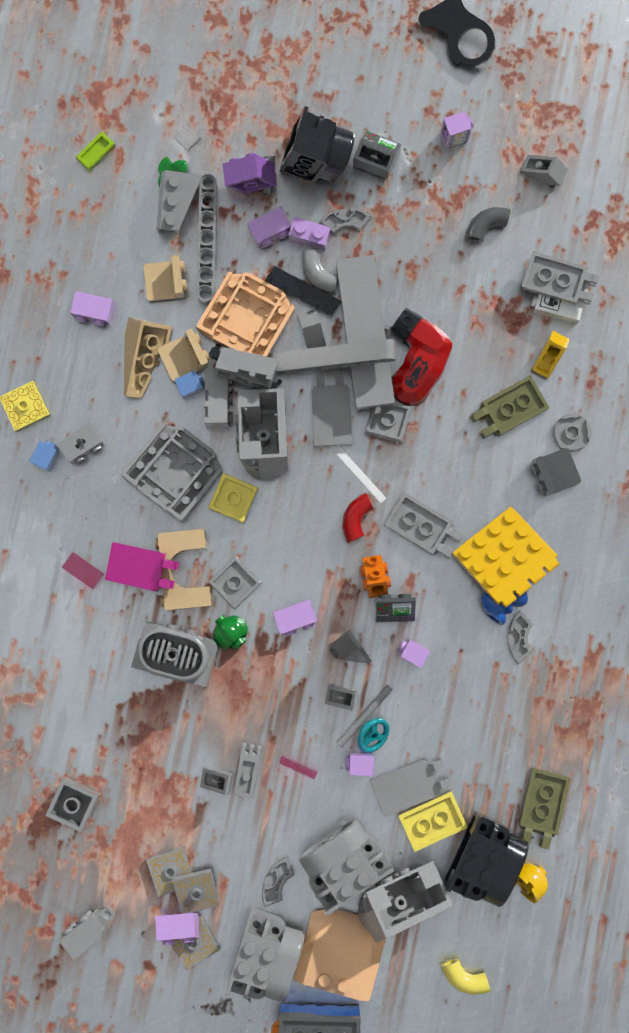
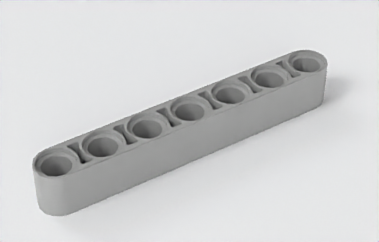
(207, 231)
(335, 356)

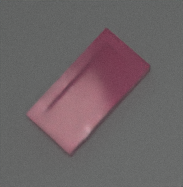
(83, 570)
(297, 766)

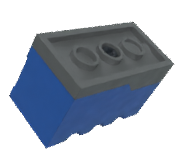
(317, 1019)

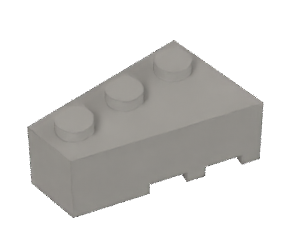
(175, 198)
(246, 368)
(217, 401)

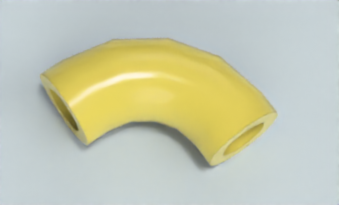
(464, 981)

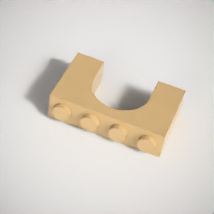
(173, 544)

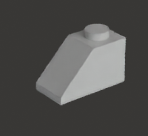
(544, 169)

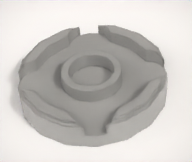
(572, 432)

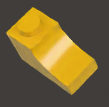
(550, 354)

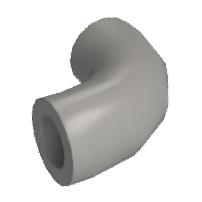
(315, 273)

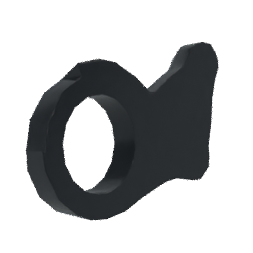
(456, 20)

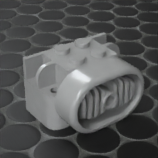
(262, 432)
(193, 657)
(344, 865)
(403, 901)
(266, 957)

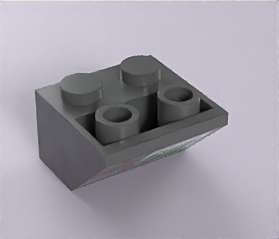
(376, 154)
(395, 609)

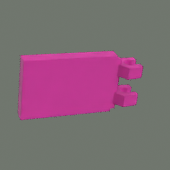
(138, 567)

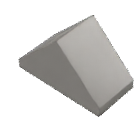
(311, 329)
(341, 697)
(216, 780)

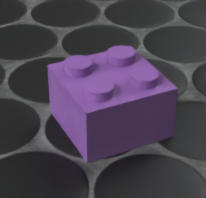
(249, 173)

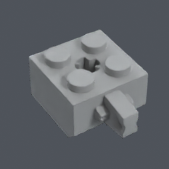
(88, 931)

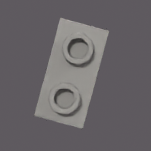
(71, 444)

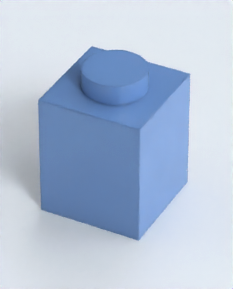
(190, 384)
(44, 455)

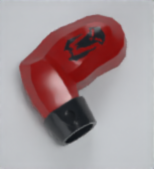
(424, 360)

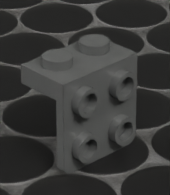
(556, 471)

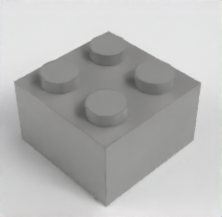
(73, 804)

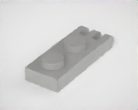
(247, 771)

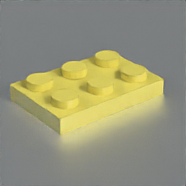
(432, 821)

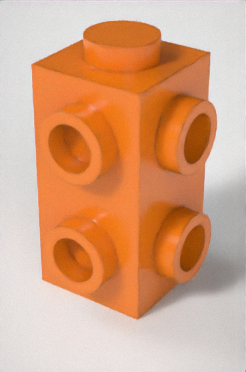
(375, 579)

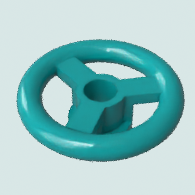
(370, 733)

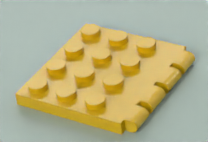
(506, 557)

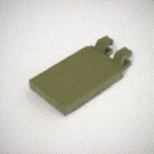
(511, 407)
(543, 806)

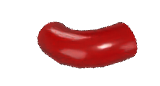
(353, 516)

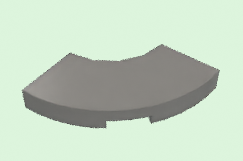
(345, 218)
(518, 637)
(275, 880)

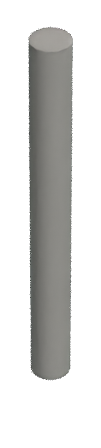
(364, 716)

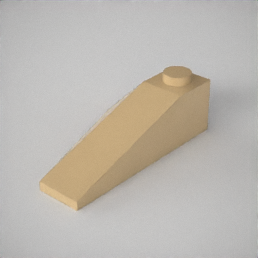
(141, 353)

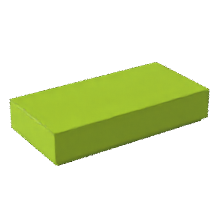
(95, 151)

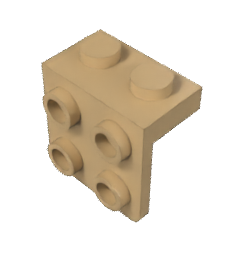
(165, 280)
(183, 355)

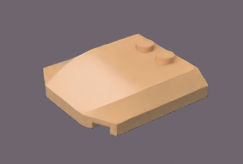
(246, 314)
(339, 955)

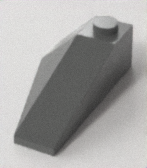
(349, 649)

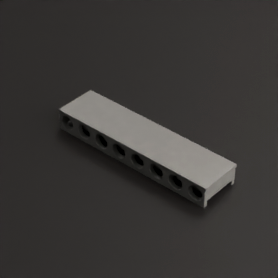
(364, 323)

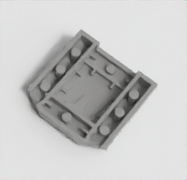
(173, 470)

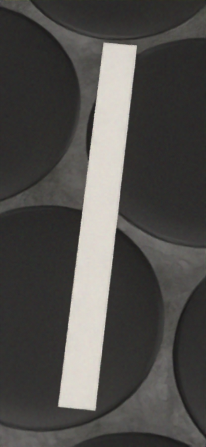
(360, 475)

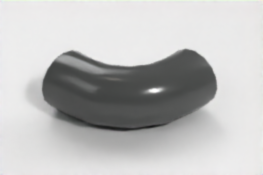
(484, 220)

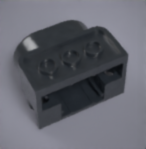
(317, 149)
(486, 861)

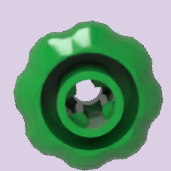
(230, 632)

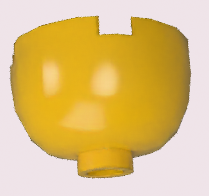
(533, 882)

